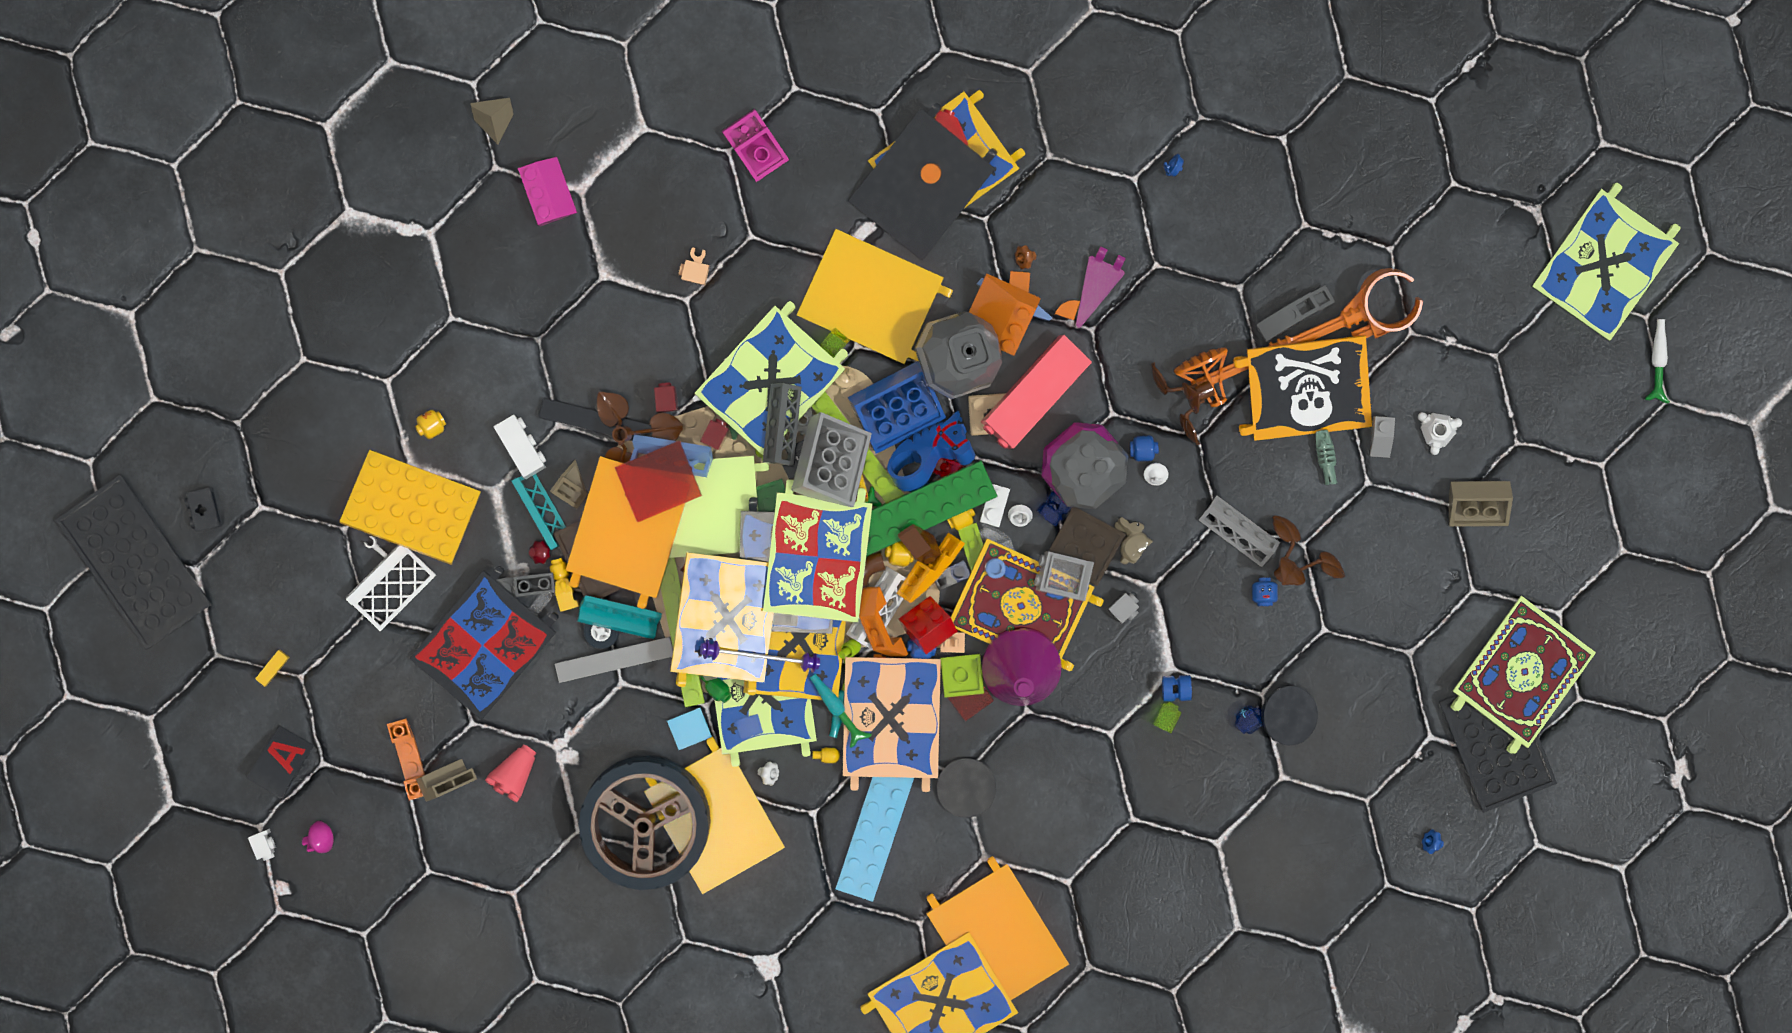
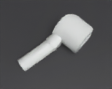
(375, 546)

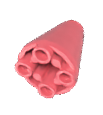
(513, 773)

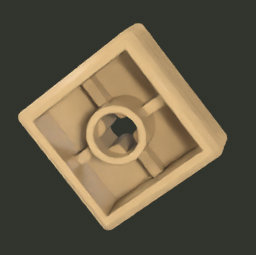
(977, 407)

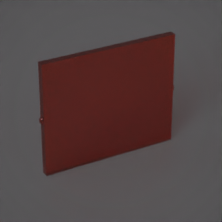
(658, 481)

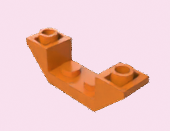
(871, 603)
(408, 755)

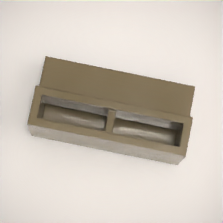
(445, 780)

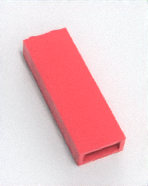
(1035, 392)

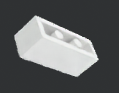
(520, 446)

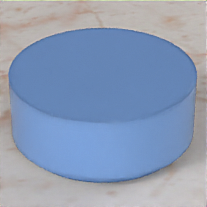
(995, 568)

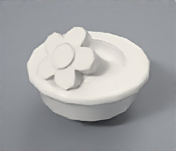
(1156, 474)
(1020, 515)

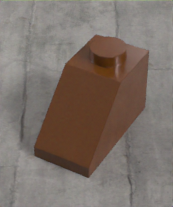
(920, 544)

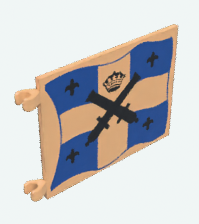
(900, 708)

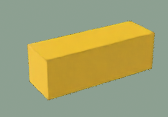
(272, 668)

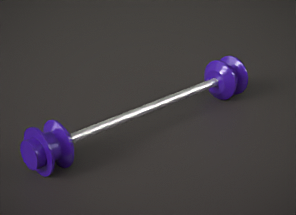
(714, 649)

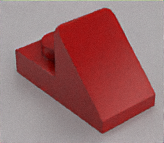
(946, 467)

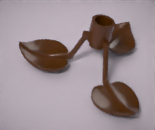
(1195, 395)
(613, 407)
(1288, 572)

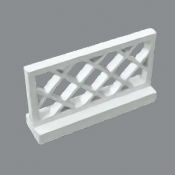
(378, 574)

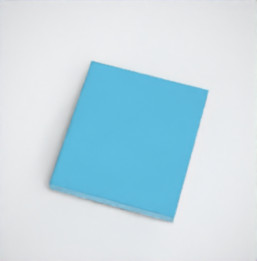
(689, 728)

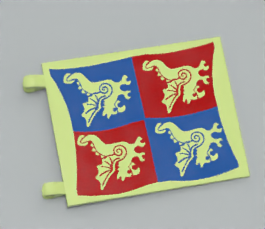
(817, 557)

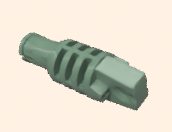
(1326, 456)

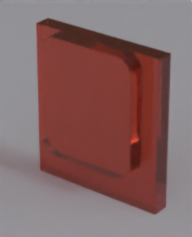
(971, 704)

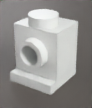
(262, 845)

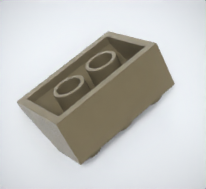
(1480, 503)

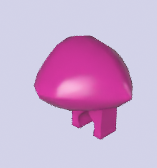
(319, 838)

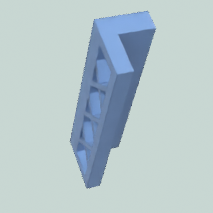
(693, 452)

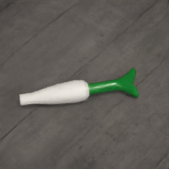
(1659, 360)

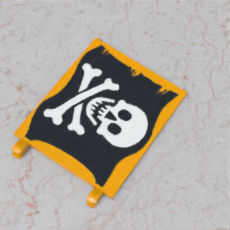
(1307, 388)

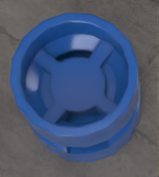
(1184, 688)

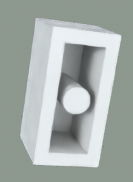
(994, 509)

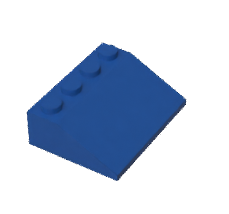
(896, 407)

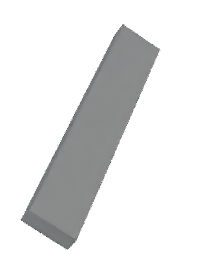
(614, 659)

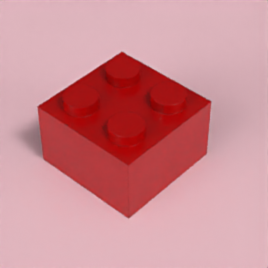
(928, 625)

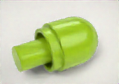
(850, 649)

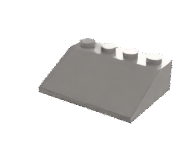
(831, 460)

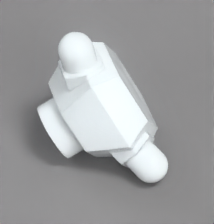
(1438, 429)

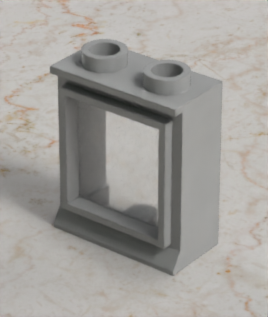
(1063, 576)

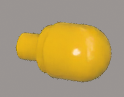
(827, 755)

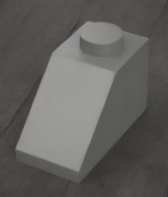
(1382, 436)

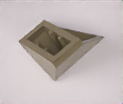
(493, 116)
(570, 486)

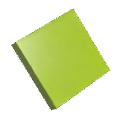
(962, 675)

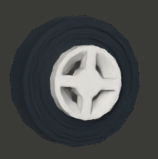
(593, 633)

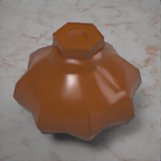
(1024, 257)

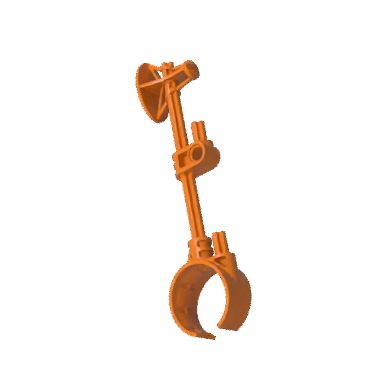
(1352, 314)

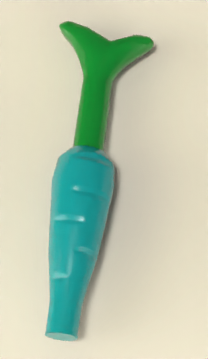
(837, 708)

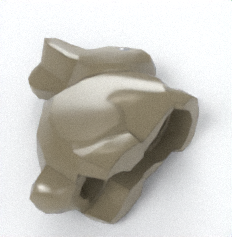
(1134, 542)

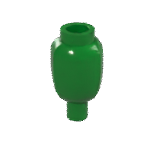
(717, 689)

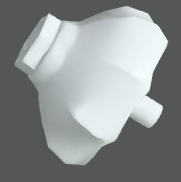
(769, 773)

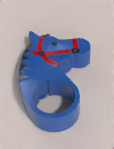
(926, 447)

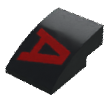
(280, 762)

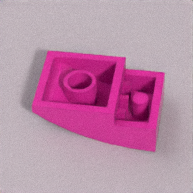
(755, 145)

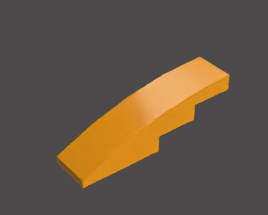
(923, 575)

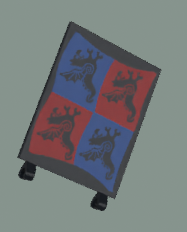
(483, 644)

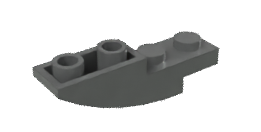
(1295, 313)
(529, 584)

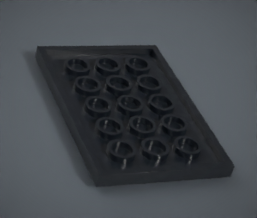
(1492, 770)

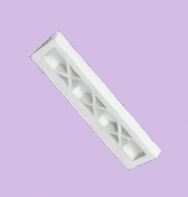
(888, 583)

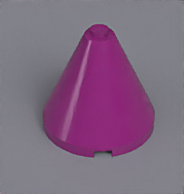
(1021, 667)

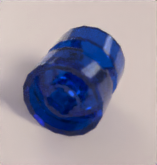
(1049, 513)

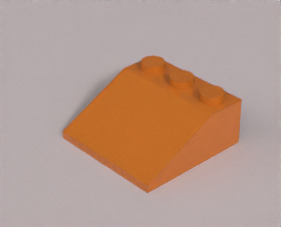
(1006, 309)

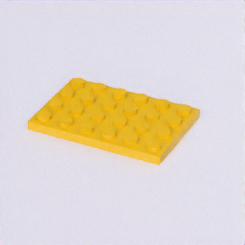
(410, 507)

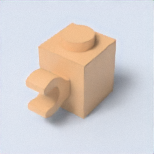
(695, 271)
(955, 643)

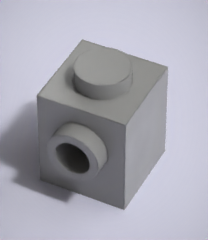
(1125, 607)

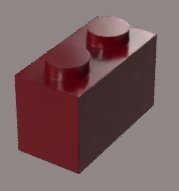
(666, 398)
(715, 434)

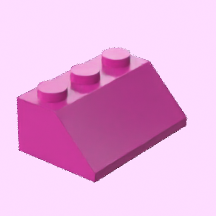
(547, 191)

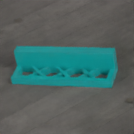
(534, 512)
(618, 617)

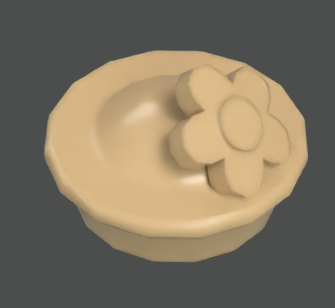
(847, 378)

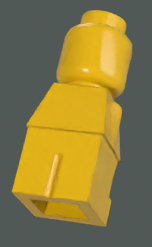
(563, 591)

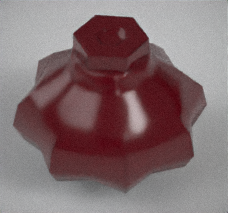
(539, 552)

